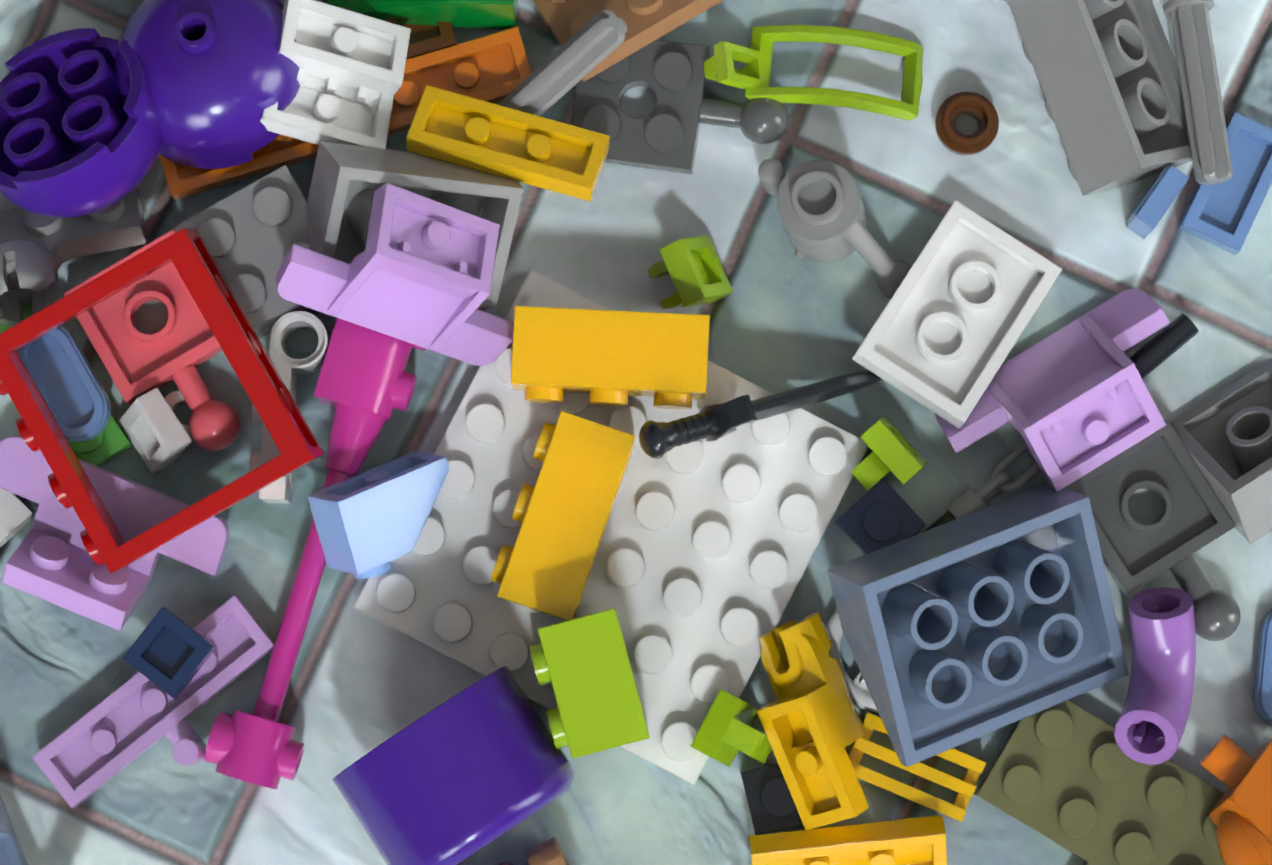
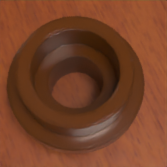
(970, 104)

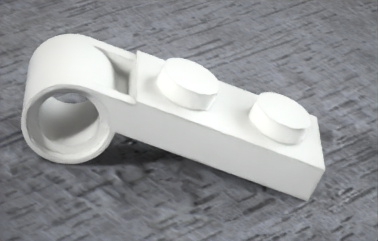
(288, 370)

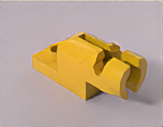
(811, 722)

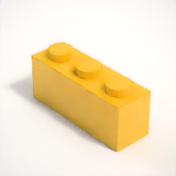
(610, 355)
(563, 515)

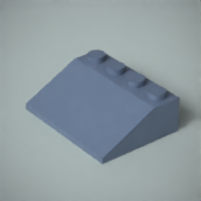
(981, 620)

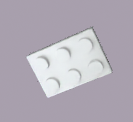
(957, 314)

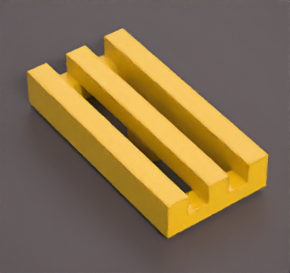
(964, 788)

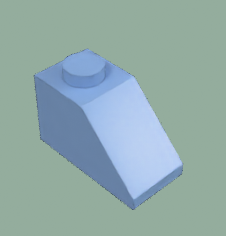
(377, 513)

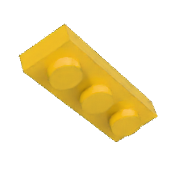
(508, 143)
(876, 843)

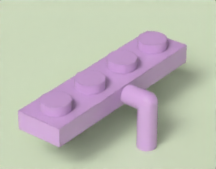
(143, 713)

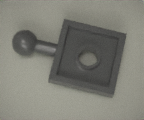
(670, 132)
(1188, 522)

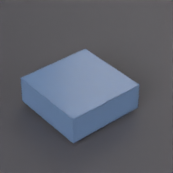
(1156, 201)

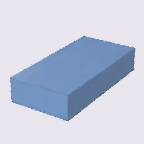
(1227, 210)

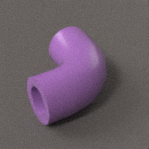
(1160, 675)

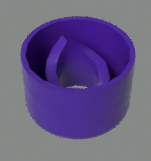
(457, 776)

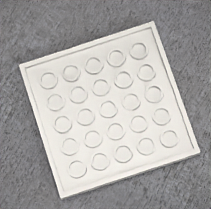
(689, 559)

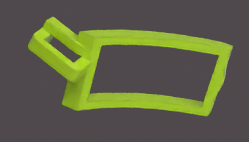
(756, 74)

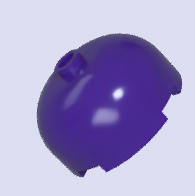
(210, 75)
(65, 129)

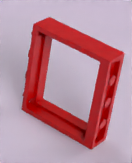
(240, 347)

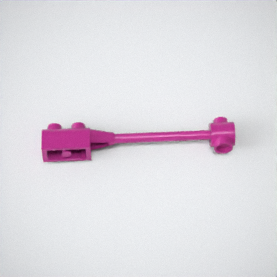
(364, 382)

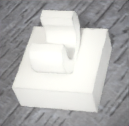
(155, 428)

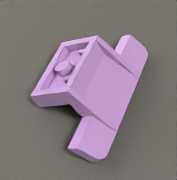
(415, 280)
(1074, 392)
(52, 556)

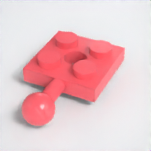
(150, 361)

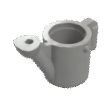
(828, 218)

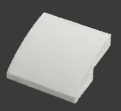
(345, 75)

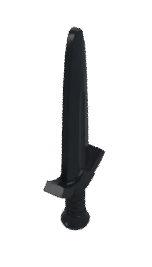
(722, 419)

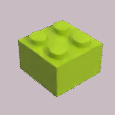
(590, 683)

